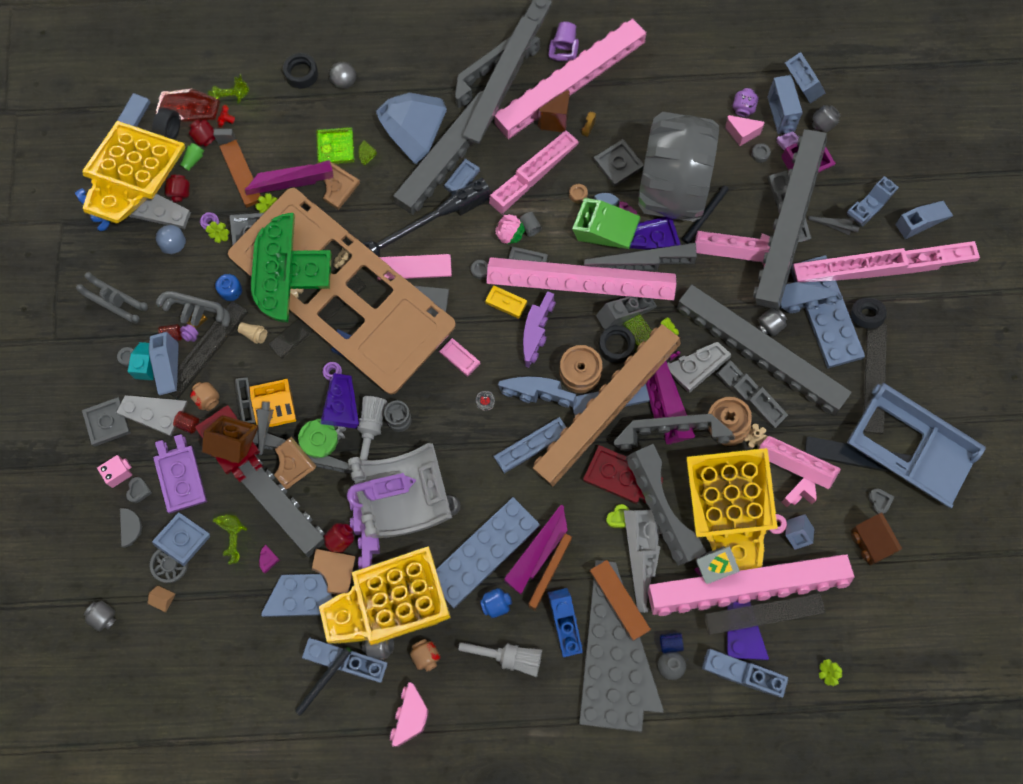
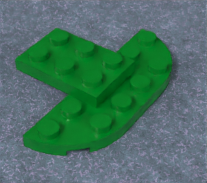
(280, 268)

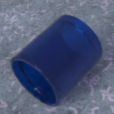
(671, 642)

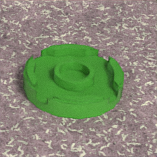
(318, 439)

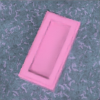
(459, 357)

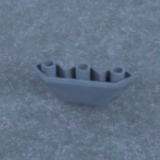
(412, 122)

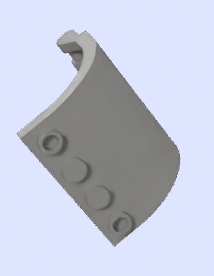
(406, 513)

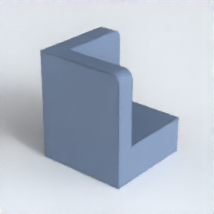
(800, 531)

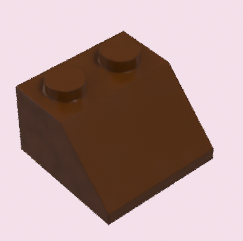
(229, 438)
(875, 539)

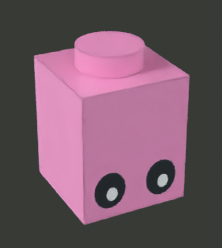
(115, 471)

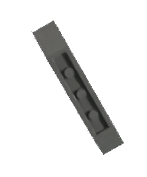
(482, 67)
(628, 438)

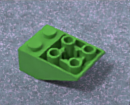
(605, 224)

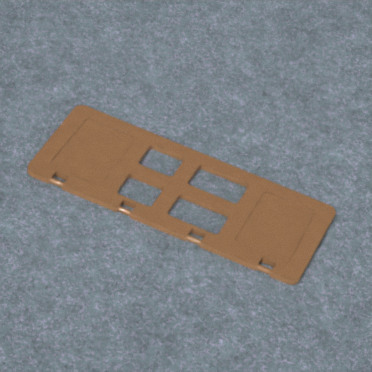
(394, 335)

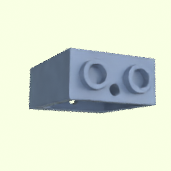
(805, 77)
(784, 104)

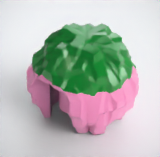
(509, 229)

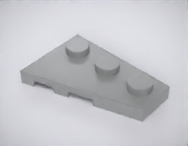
(696, 367)
(152, 412)

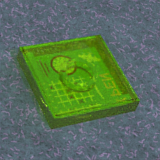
(335, 145)

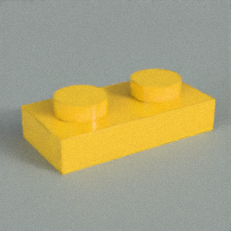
(506, 302)

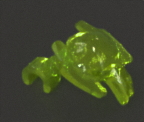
(240, 90)
(233, 526)

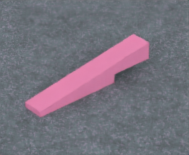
(532, 172)

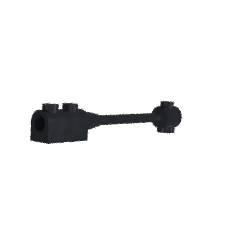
(461, 202)

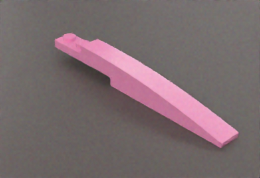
(886, 263)

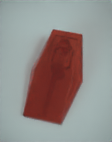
(189, 104)

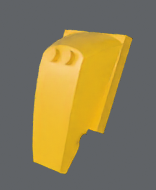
(128, 171)
(733, 502)
(387, 601)

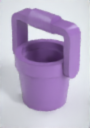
(565, 40)

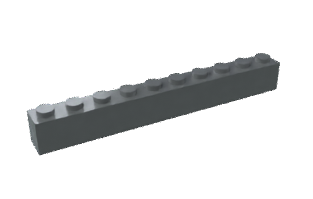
(791, 219)
(764, 350)

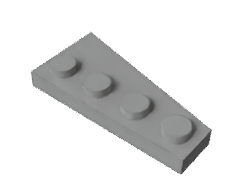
(163, 212)

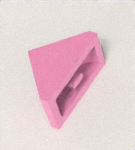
(743, 129)

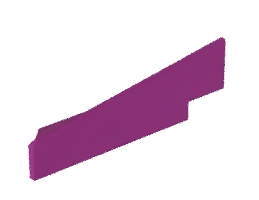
(290, 177)
(667, 402)
(538, 552)

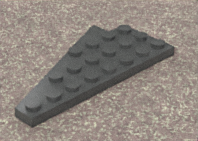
(616, 672)

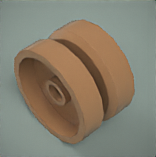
(573, 361)
(734, 415)

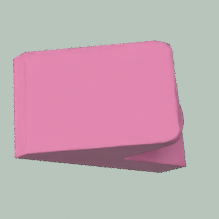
(805, 488)

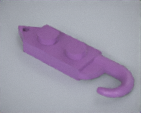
(381, 488)

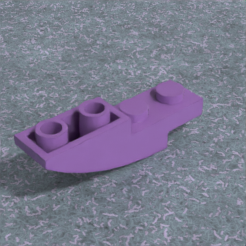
(533, 333)
(367, 544)

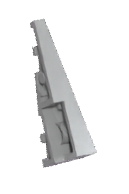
(644, 551)

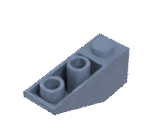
(922, 218)
(806, 296)
(164, 361)

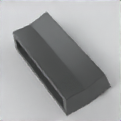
(241, 383)

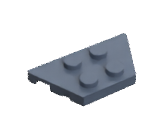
(297, 596)

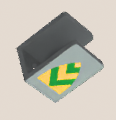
(717, 564)

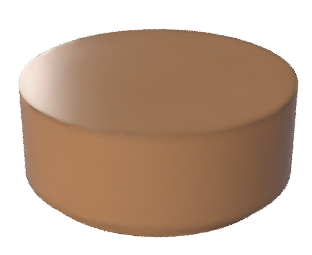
(578, 193)

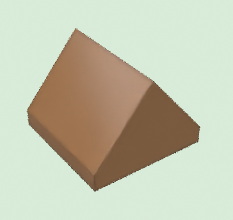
(160, 598)

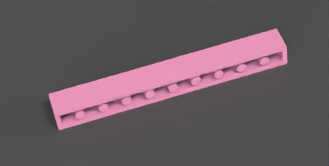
(572, 77)
(581, 278)
(750, 585)

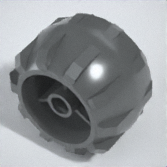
(678, 166)

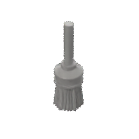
(370, 421)
(510, 657)

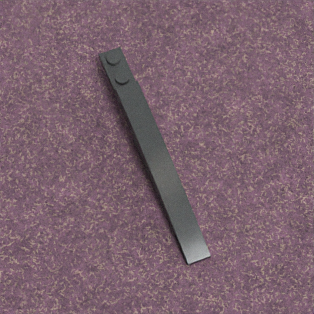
(506, 70)

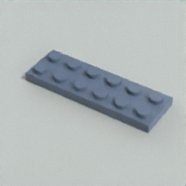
(833, 327)
(485, 551)

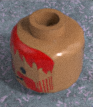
(205, 396)
(425, 655)

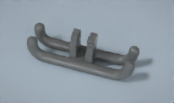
(111, 298)
(193, 303)

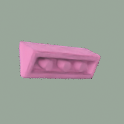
(731, 246)
(419, 266)
(800, 462)

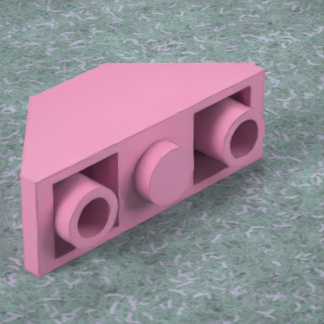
(411, 716)

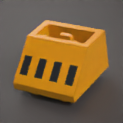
(280, 400)

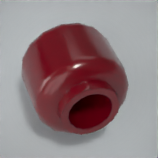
(202, 132)
(177, 188)
(339, 537)

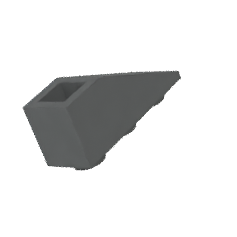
(624, 309)

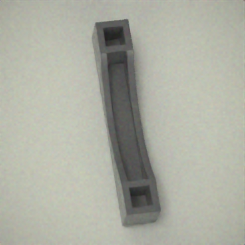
(647, 470)

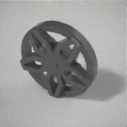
(167, 565)

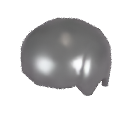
(342, 75)

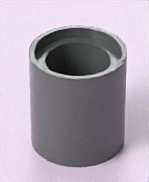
(530, 224)

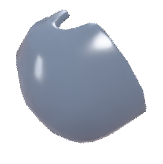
(170, 239)

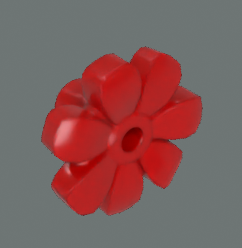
(225, 117)

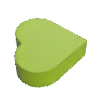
(616, 519)

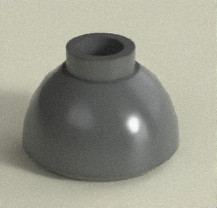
(672, 665)

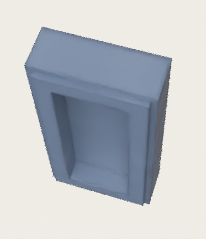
(462, 176)

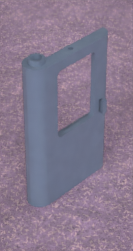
(941, 456)

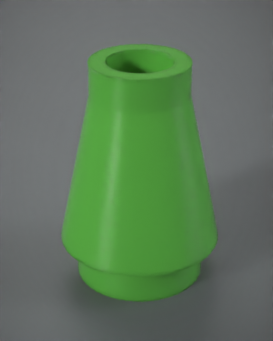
(191, 156)

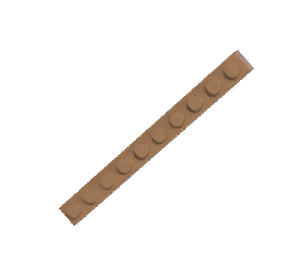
(606, 405)

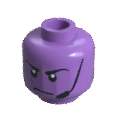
(745, 102)

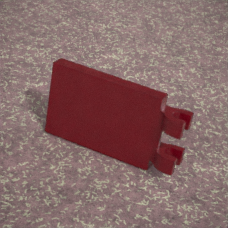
(226, 465)
(612, 474)

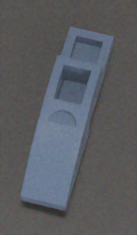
(531, 387)
(355, 663)
(745, 673)

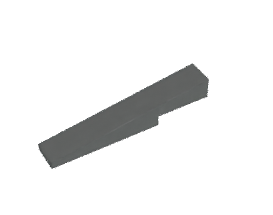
(648, 259)
(327, 462)

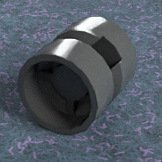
(397, 416)

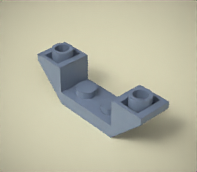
(872, 203)

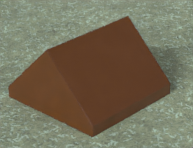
(554, 114)

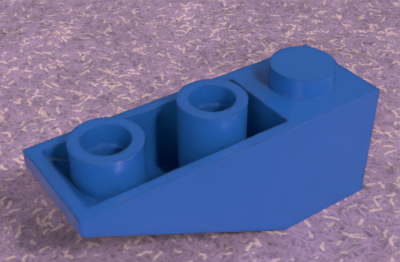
(565, 622)

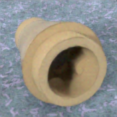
(253, 332)

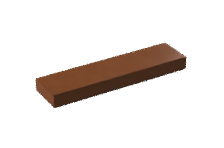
(239, 171)
(550, 571)
(620, 600)

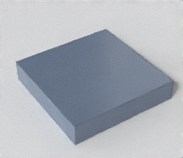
(181, 539)

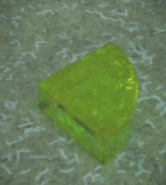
(366, 152)

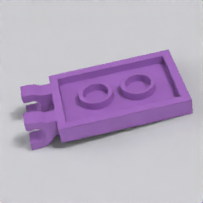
(179, 475)

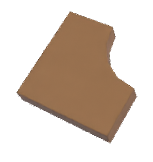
(339, 187)
(293, 463)
(335, 569)

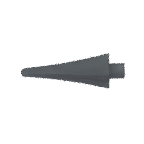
(841, 225)
(264, 418)

